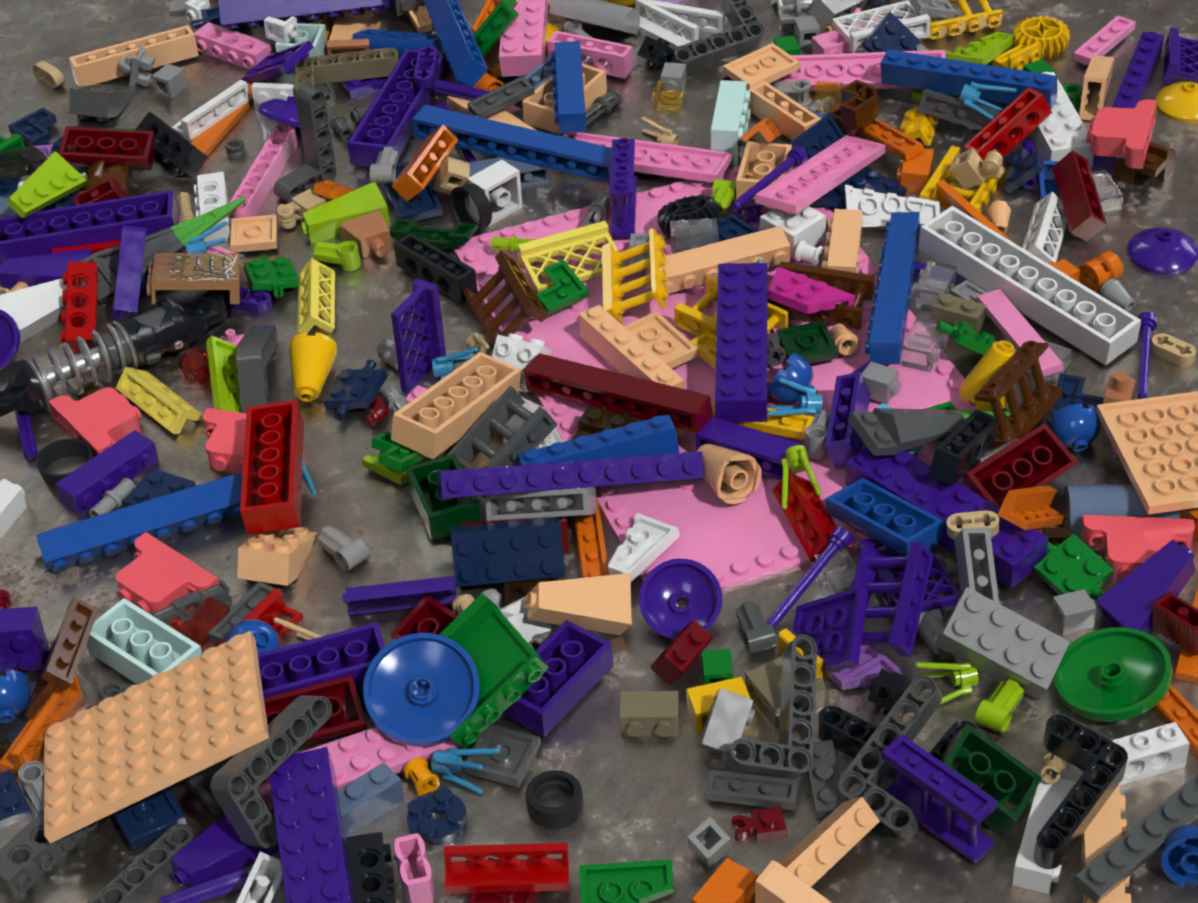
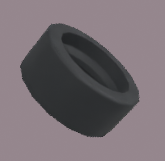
(554, 781)

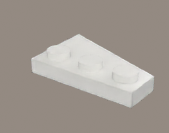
(642, 546)

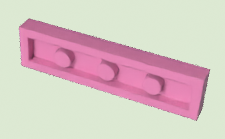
(1104, 39)

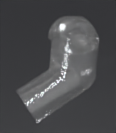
(822, 105)

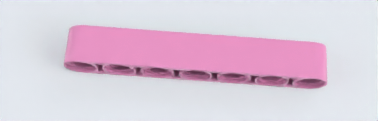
(265, 170)

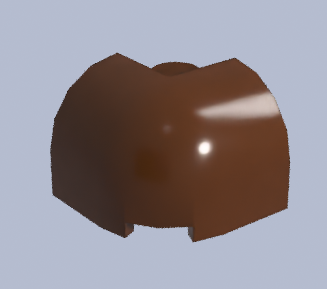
(858, 107)
(1158, 165)
(99, 173)

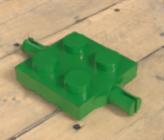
(271, 274)
(966, 336)
(1073, 568)

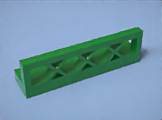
(495, 25)

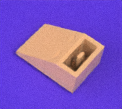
(275, 555)

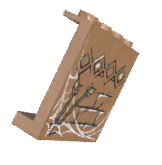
(195, 272)

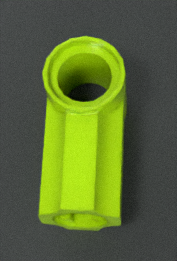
(724, 193)
(343, 254)
(998, 710)

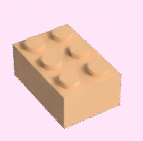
(759, 161)

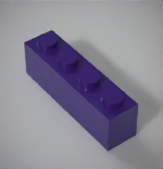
(849, 396)
(763, 447)
(105, 471)

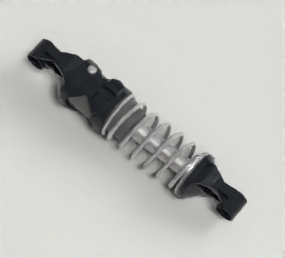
(128, 342)

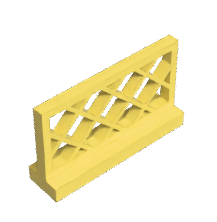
(565, 245)

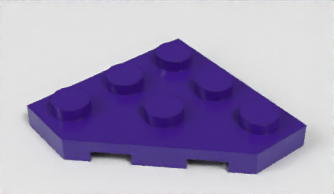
(835, 626)

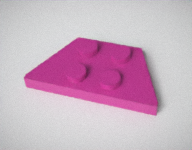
(805, 293)

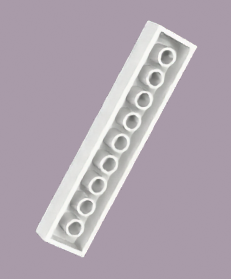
(1030, 285)

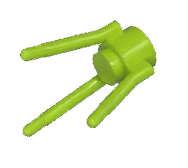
(798, 461)
(961, 675)

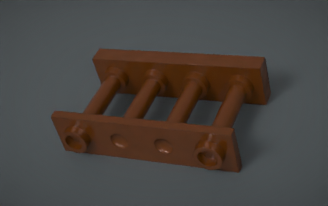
(854, 283)
(523, 295)
(1034, 403)

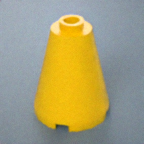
(311, 363)
(984, 370)

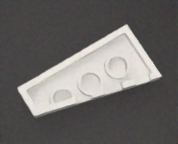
(879, 206)

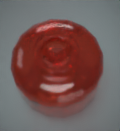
(195, 366)

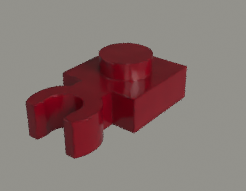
(764, 823)

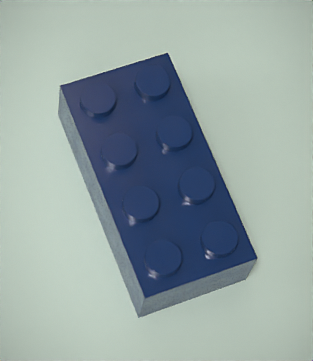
(507, 551)

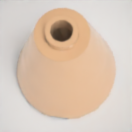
(730, 473)

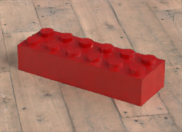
(272, 467)

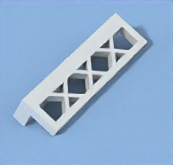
(706, 19)
(653, 28)
(213, 111)
(1042, 224)

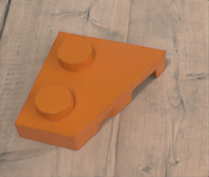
(330, 190)

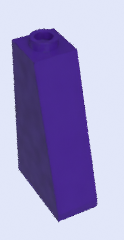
(38, 268)
(128, 271)
(1132, 599)
(214, 855)

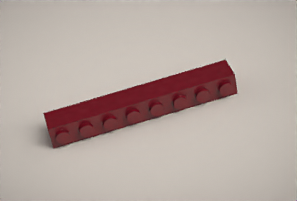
(617, 392)

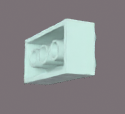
(731, 119)
(138, 643)

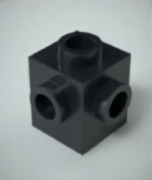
(656, 52)
(887, 689)

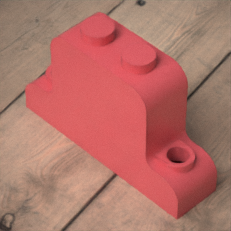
(1123, 132)
(97, 418)
(225, 439)
(1133, 540)
(160, 576)

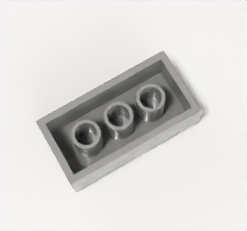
(1002, 643)

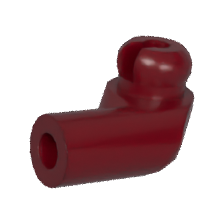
(378, 412)

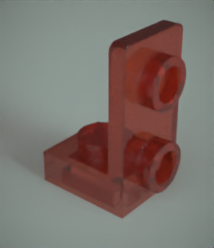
(204, 619)

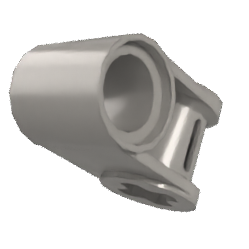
(793, 90)

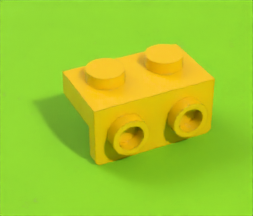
(1018, 56)
(919, 125)

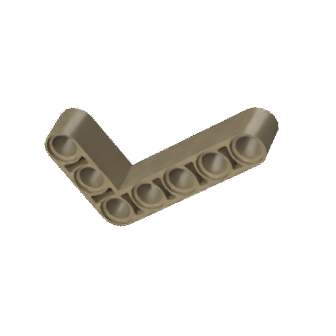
(345, 66)

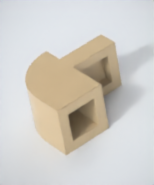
(451, 175)

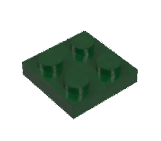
(809, 341)

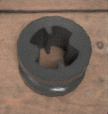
(235, 148)

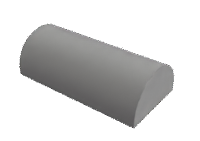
(598, 13)

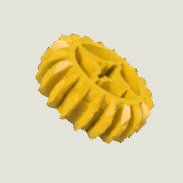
(1048, 31)

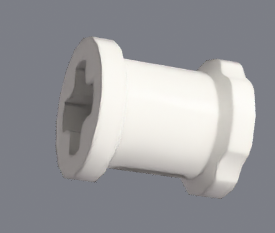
(809, 253)

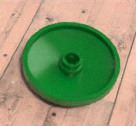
(1113, 674)

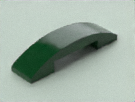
(439, 238)

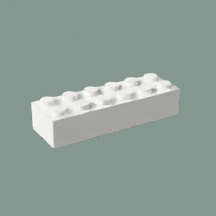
(1062, 131)

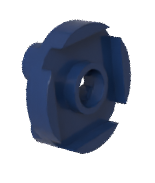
(437, 803)

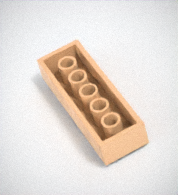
(453, 405)

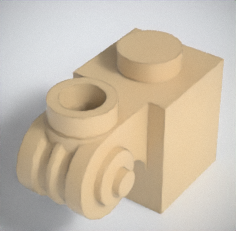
(972, 170)
(294, 210)

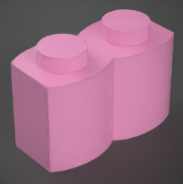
(414, 869)

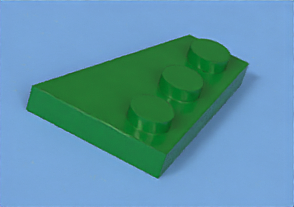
(626, 882)

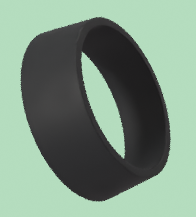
(459, 209)
(58, 449)

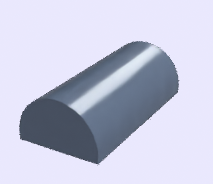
(1106, 501)

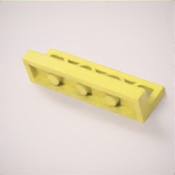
(309, 295)
(157, 399)

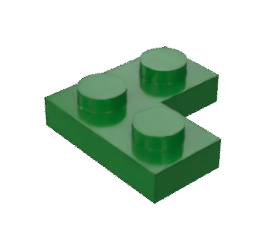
(565, 288)
(393, 454)

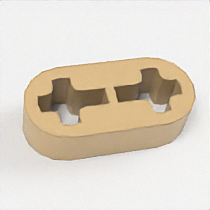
(48, 74)
(1173, 350)
(972, 520)

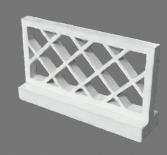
(856, 36)

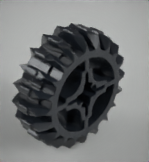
(687, 209)

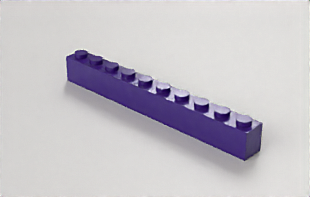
(1135, 83)
(569, 474)

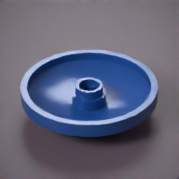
(421, 689)

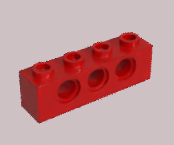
(1011, 124)
(83, 293)

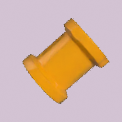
(421, 776)

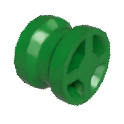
(1074, 93)

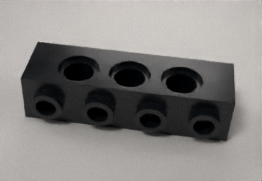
(173, 146)
(435, 266)
(963, 447)
(369, 869)

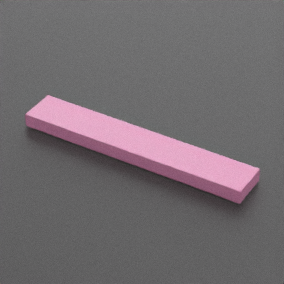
(1017, 328)

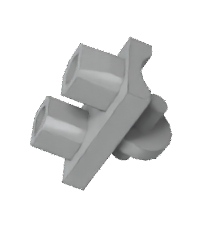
(789, 12)
(136, 68)

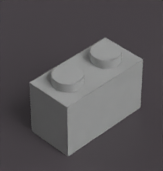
(726, 721)

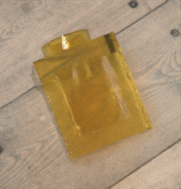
(829, 89)
(667, 99)

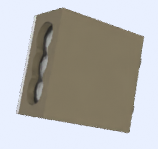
(765, 691)

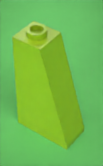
(324, 220)

